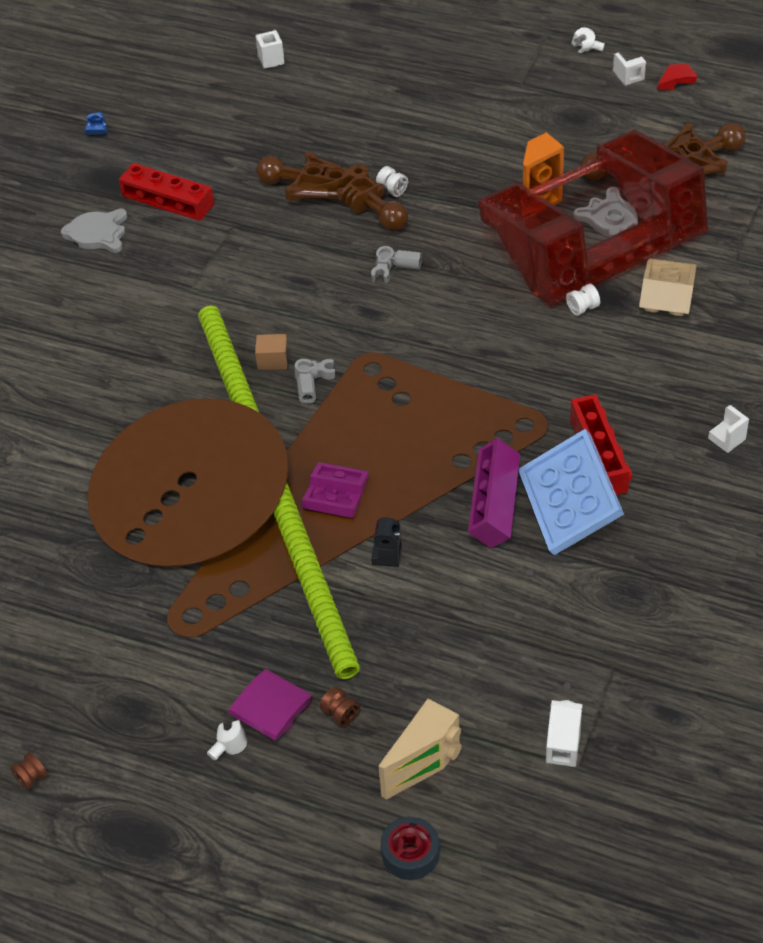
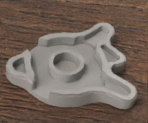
(608, 215)
(97, 230)

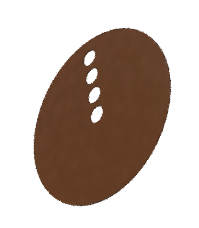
(236, 490)

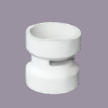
(393, 182)
(581, 300)

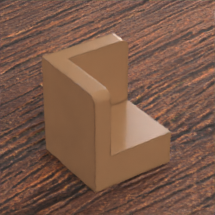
(271, 352)

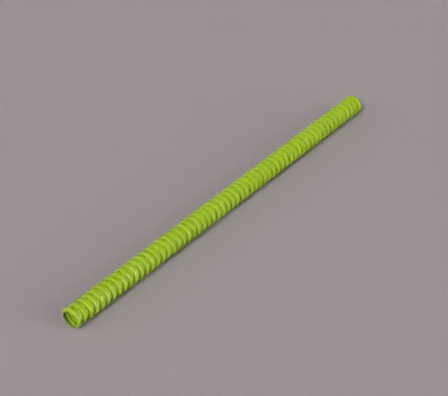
(286, 513)

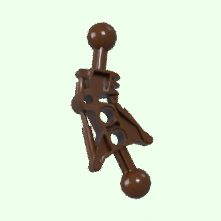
(689, 145)
(332, 181)

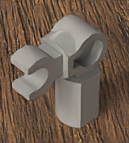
(388, 258)
(305, 374)

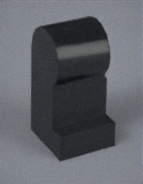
(387, 543)

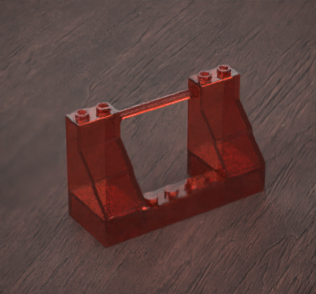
(551, 244)

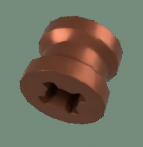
(28, 770)

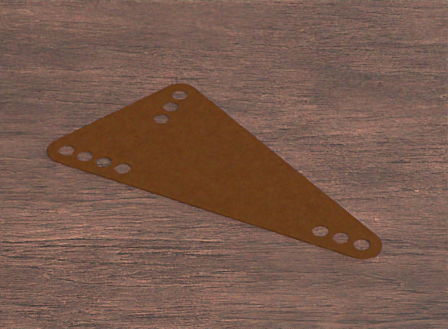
(362, 429)

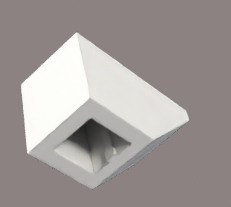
(564, 733)

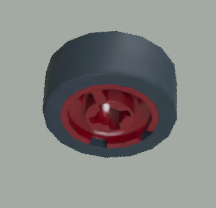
(410, 862)

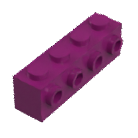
(494, 493)

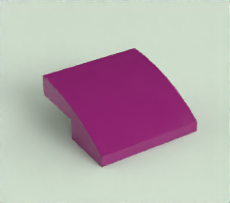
(335, 489)
(270, 704)

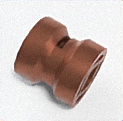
(339, 706)

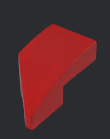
(677, 74)

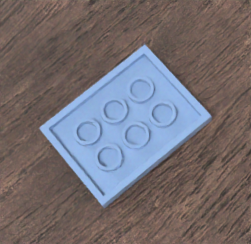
(570, 492)

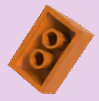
(543, 163)

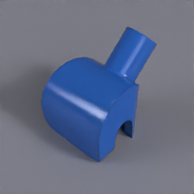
(96, 124)

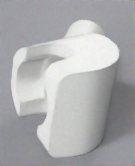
(586, 39)
(230, 741)

